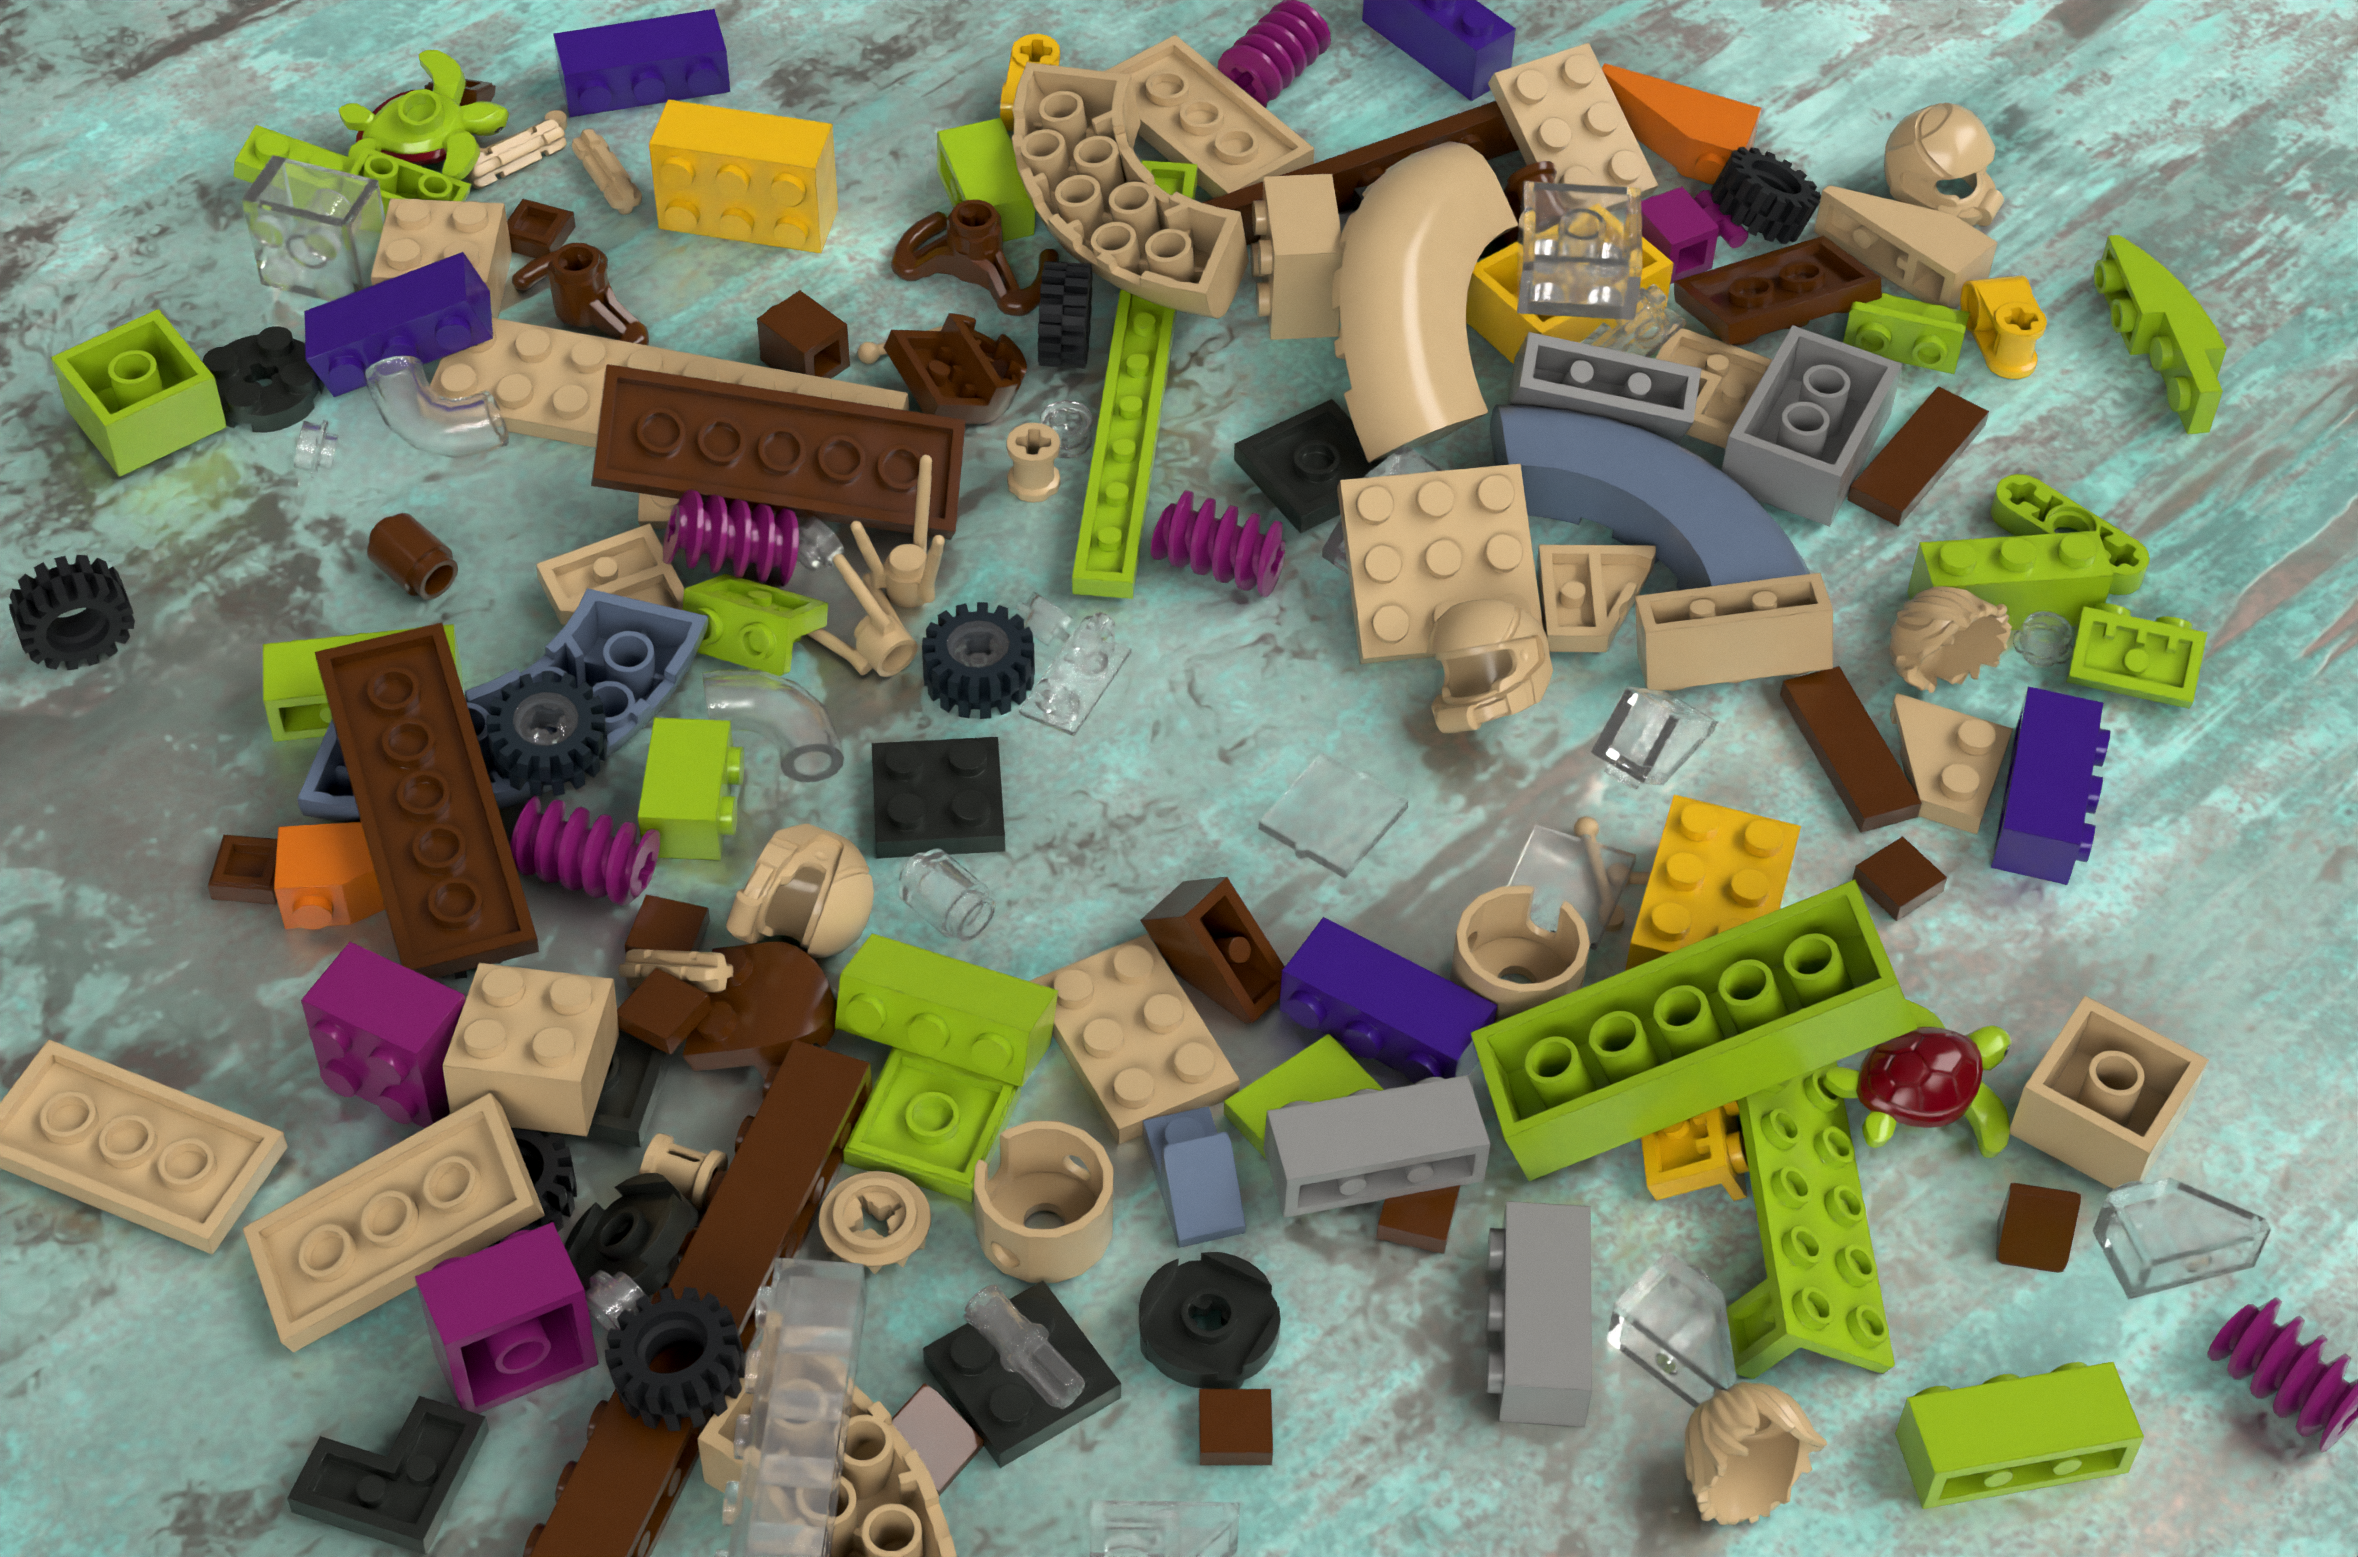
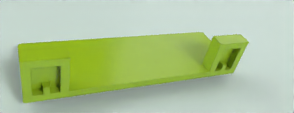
(1812, 1233)

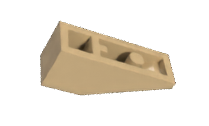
(1907, 243)

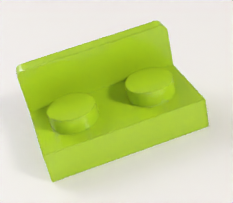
(1908, 331)
(753, 621)
(2136, 655)

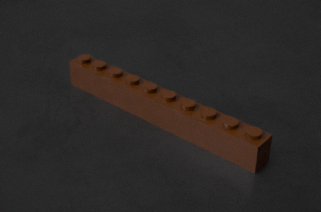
(756, 1212)

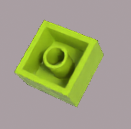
(139, 392)

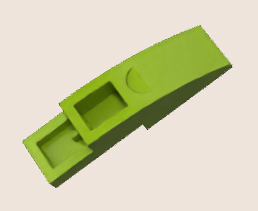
(395, 176)
(2169, 324)

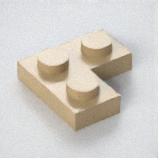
(1725, 382)

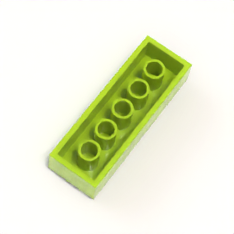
(1692, 1031)

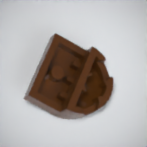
(958, 369)
(766, 1005)

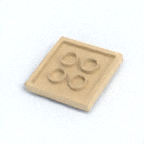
(1429, 545)

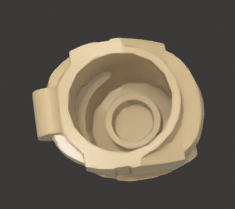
(1943, 145)
(1491, 662)
(805, 888)

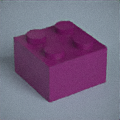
(383, 1034)
(507, 1319)

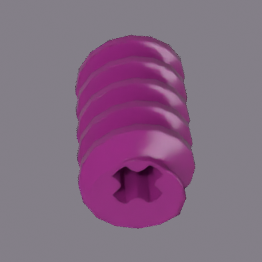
(1276, 50)
(733, 535)
(1220, 544)
(584, 855)
(2289, 1369)

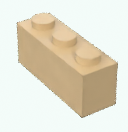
(1734, 632)

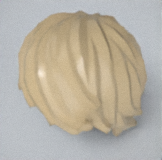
(1947, 637)
(1747, 1451)

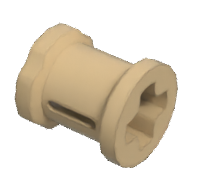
(1033, 455)
(683, 1167)

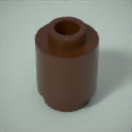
(412, 556)

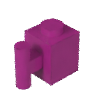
(1688, 229)

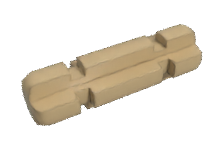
(517, 153)
(606, 171)
(700, 969)

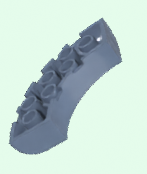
(1643, 491)
(616, 644)

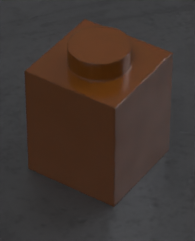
(803, 338)

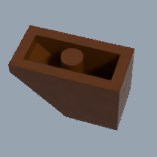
(1217, 946)

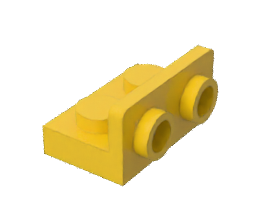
(1697, 1155)

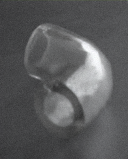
(429, 420)
(783, 714)

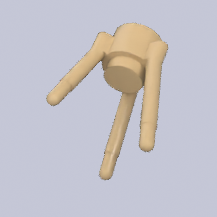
(908, 570)
(880, 636)

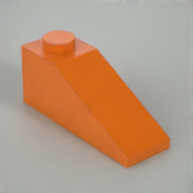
(1684, 123)
(325, 876)

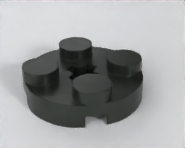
(271, 356)
(633, 1233)
(1201, 1356)

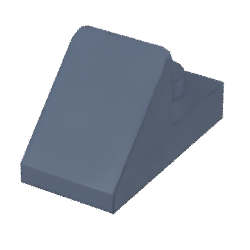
(1195, 1176)

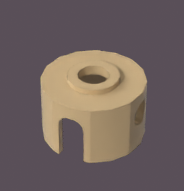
(1501, 939)
(1041, 1177)

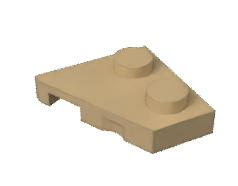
(618, 565)
(1589, 592)
(1949, 760)

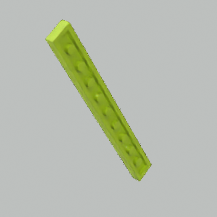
(1127, 430)

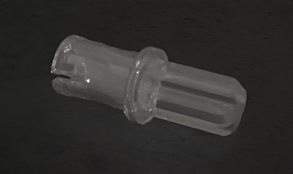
(1024, 1347)

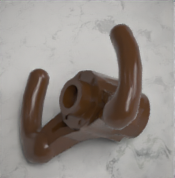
(970, 252)
(582, 291)

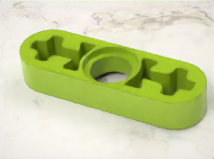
(2024, 502)

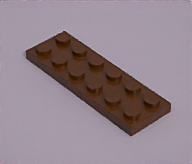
(775, 450)
(426, 803)

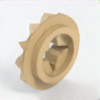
(885, 1197)

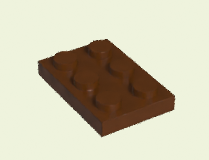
(1777, 290)

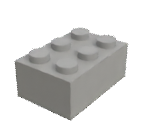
(1811, 424)

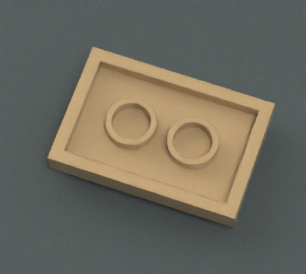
(1569, 116)
(1136, 1038)

